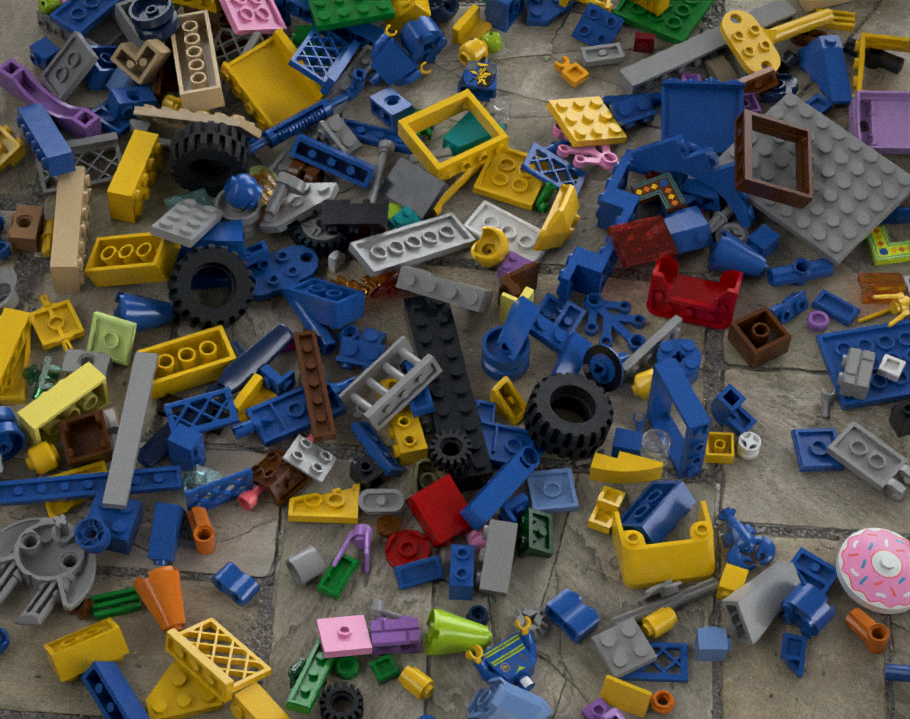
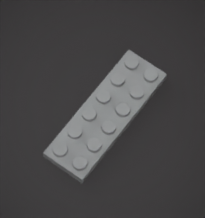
(411, 244)

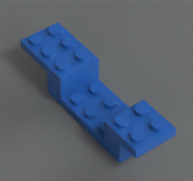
(589, 270)

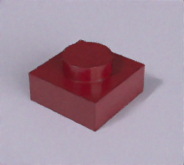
(644, 42)

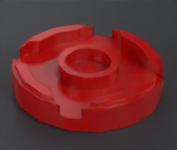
(406, 547)

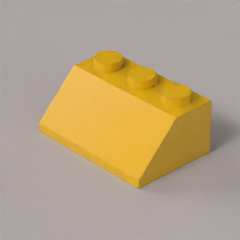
(78, 650)

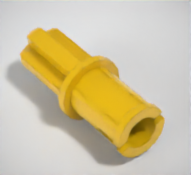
(46, 237)

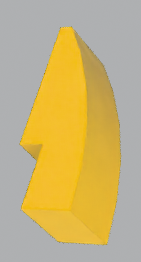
(624, 469)

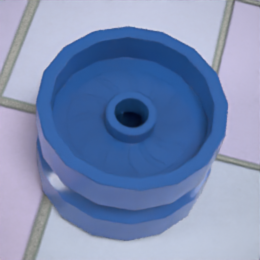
(494, 357)
(11, 434)

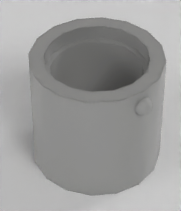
(305, 565)

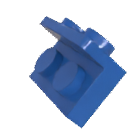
(633, 110)
(358, 354)

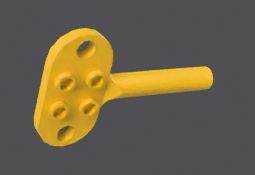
(755, 45)

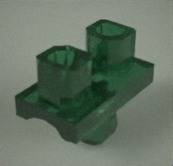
(47, 370)

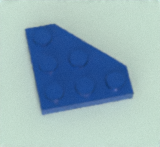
(544, 11)

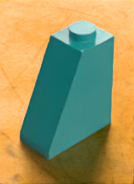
(466, 135)

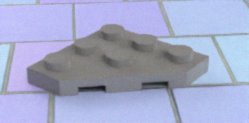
(299, 206)

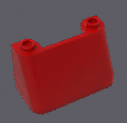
(693, 298)

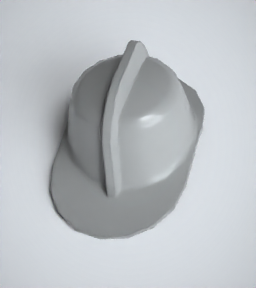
(8, 294)

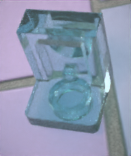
(199, 476)

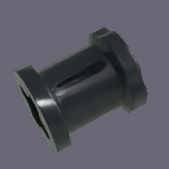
(788, 62)

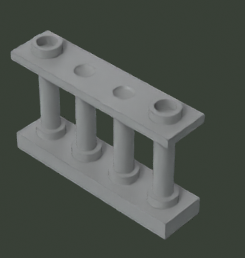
(400, 394)

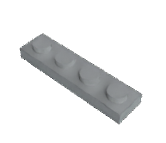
(649, 349)

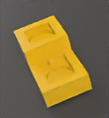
(607, 503)

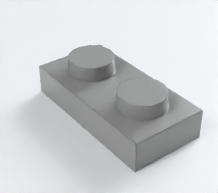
(602, 54)

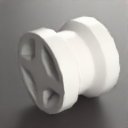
(748, 440)

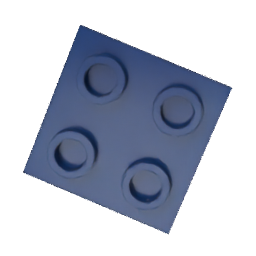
(597, 26)

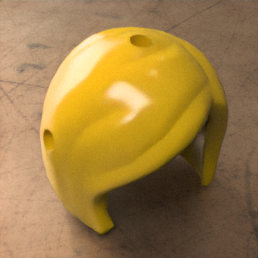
(491, 240)

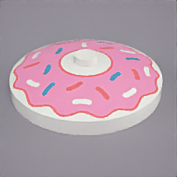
(876, 570)

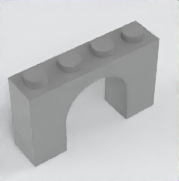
(445, 290)

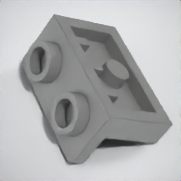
(338, 135)

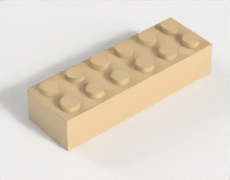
(197, 63)
(70, 231)

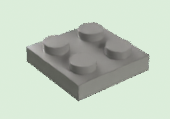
(624, 648)

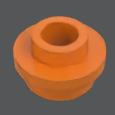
(664, 696)

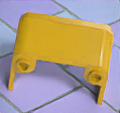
(655, 563)

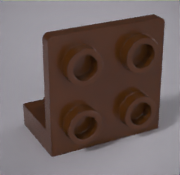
(516, 281)
(279, 477)

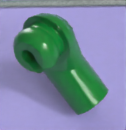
(541, 203)

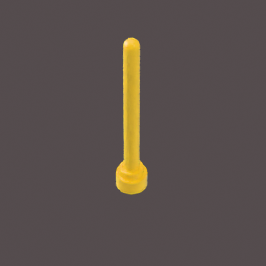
(454, 188)

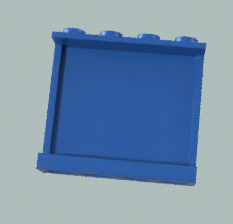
(701, 111)

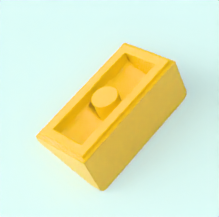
(625, 696)

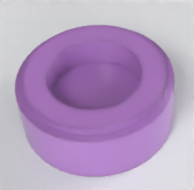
(817, 321)

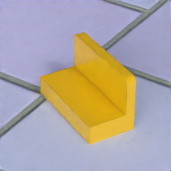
(470, 26)
(251, 395)

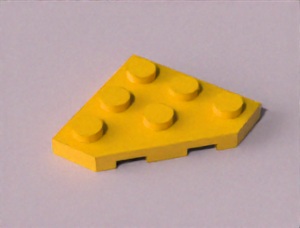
(180, 695)

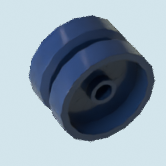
(154, 19)

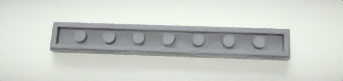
(130, 431)

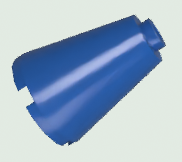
(734, 254)
(144, 311)

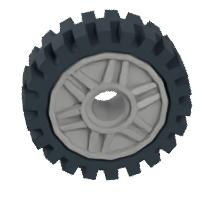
(309, 234)

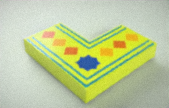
(885, 251)

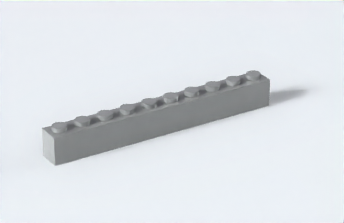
(692, 53)

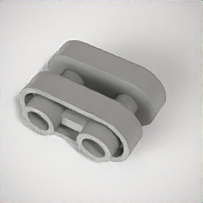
(382, 502)

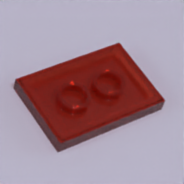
(642, 241)

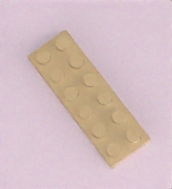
(168, 118)

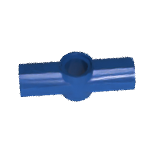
(800, 272)

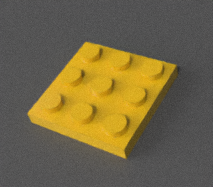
(586, 121)
(507, 183)

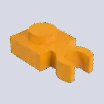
(571, 73)

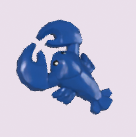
(743, 540)

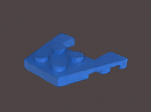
(500, 439)

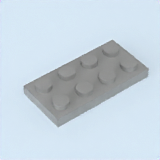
(186, 222)

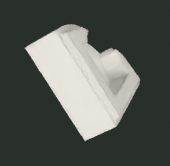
(335, 260)

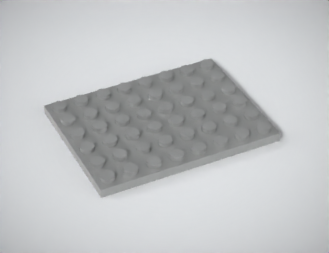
(850, 183)

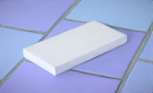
(519, 233)

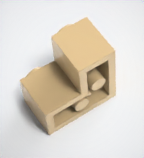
(141, 63)

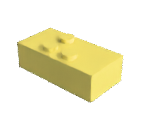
(75, 395)

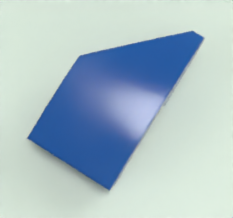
(793, 652)

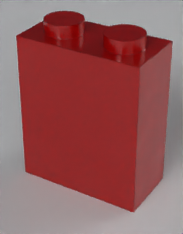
(438, 511)

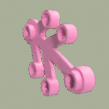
(605, 159)

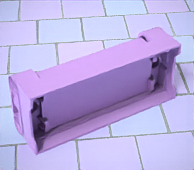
(885, 119)

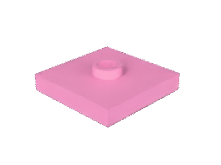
(344, 636)

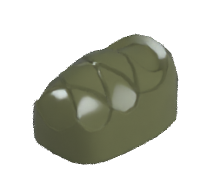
(424, 474)

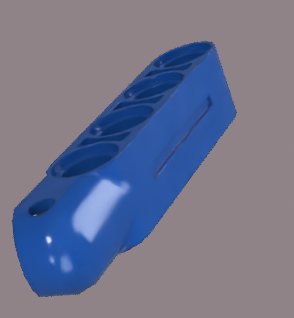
(500, 487)

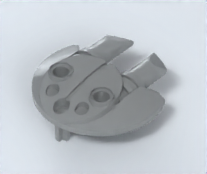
(45, 566)

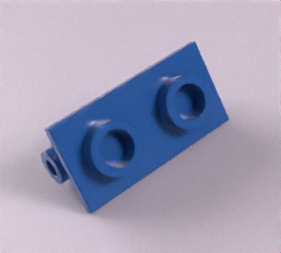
(790, 306)

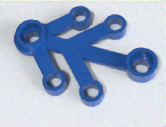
(596, 304)

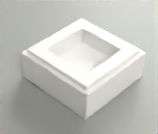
(891, 367)

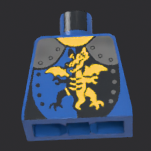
(479, 79)

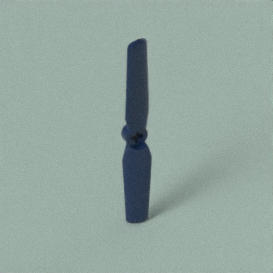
(234, 376)

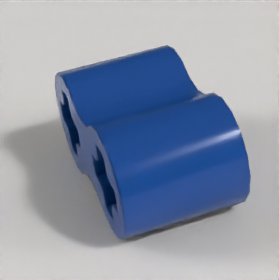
(235, 584)

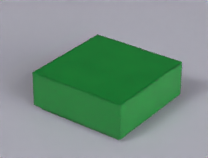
(384, 668)

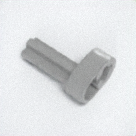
(285, 183)

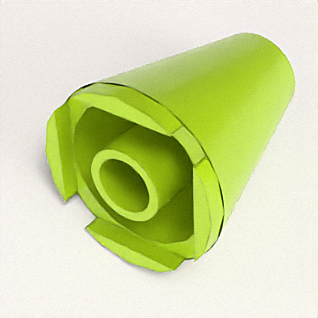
(453, 634)

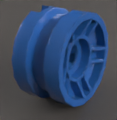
(86, 528)

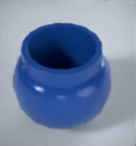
(242, 191)

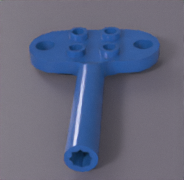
(284, 270)

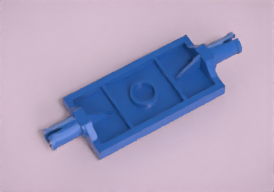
(286, 414)

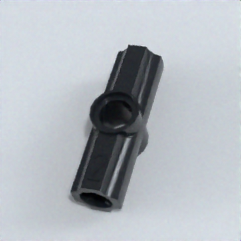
(876, 57)

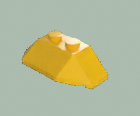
(559, 220)

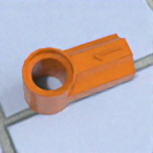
(201, 530)
(868, 630)

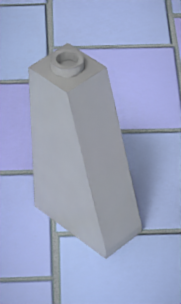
(759, 601)

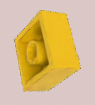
(719, 448)

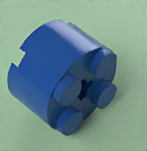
(422, 39)
(685, 353)
(807, 609)

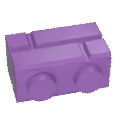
(395, 635)

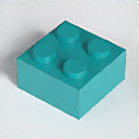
(403, 218)

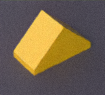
(508, 401)

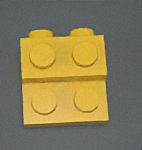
(11, 149)

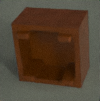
(87, 439)

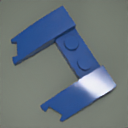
(526, 320)

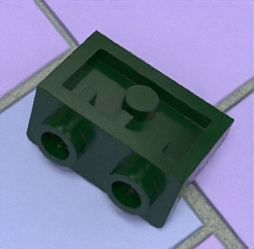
(535, 533)

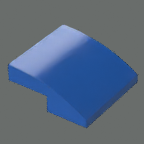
(562, 314)

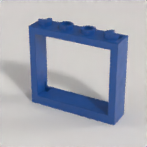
(671, 386)

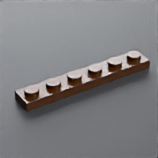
(314, 386)

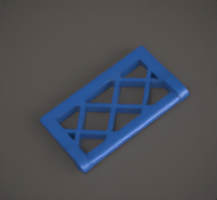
(549, 158)
(216, 423)
(224, 483)
(663, 676)

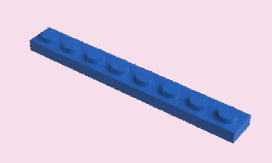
(85, 486)

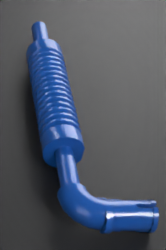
(309, 116)

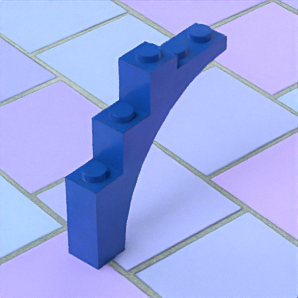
(703, 164)

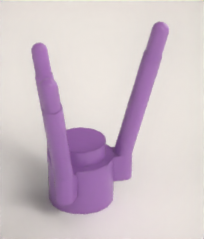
(362, 539)

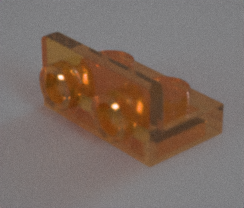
(880, 284)

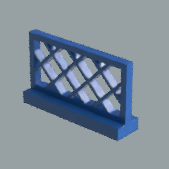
(336, 64)

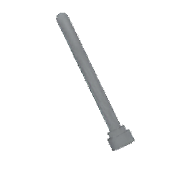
(385, 150)

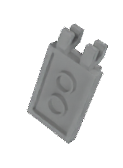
(871, 460)

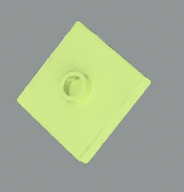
(112, 337)

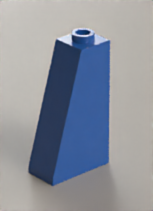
(225, 234)

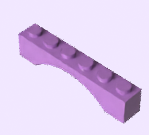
(76, 120)

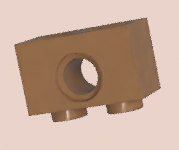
(26, 228)

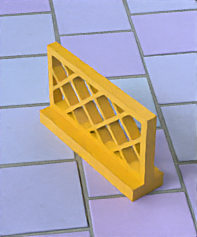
(203, 665)

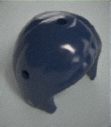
(443, 10)

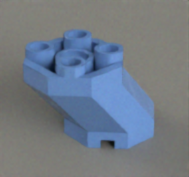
(507, 701)

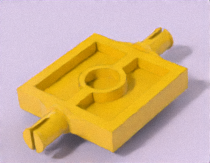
(56, 324)

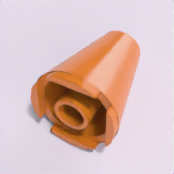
(163, 597)

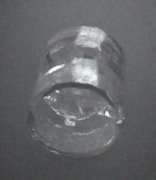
(656, 445)

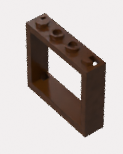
(744, 182)

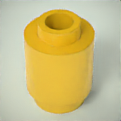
(659, 622)
(416, 682)

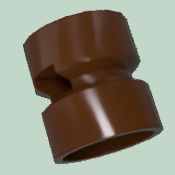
(305, 172)

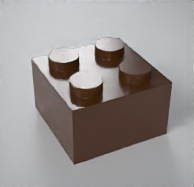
(759, 337)

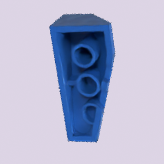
(827, 67)
(689, 230)

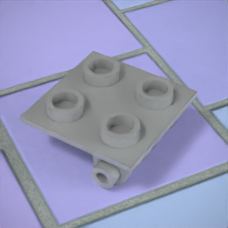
(309, 458)

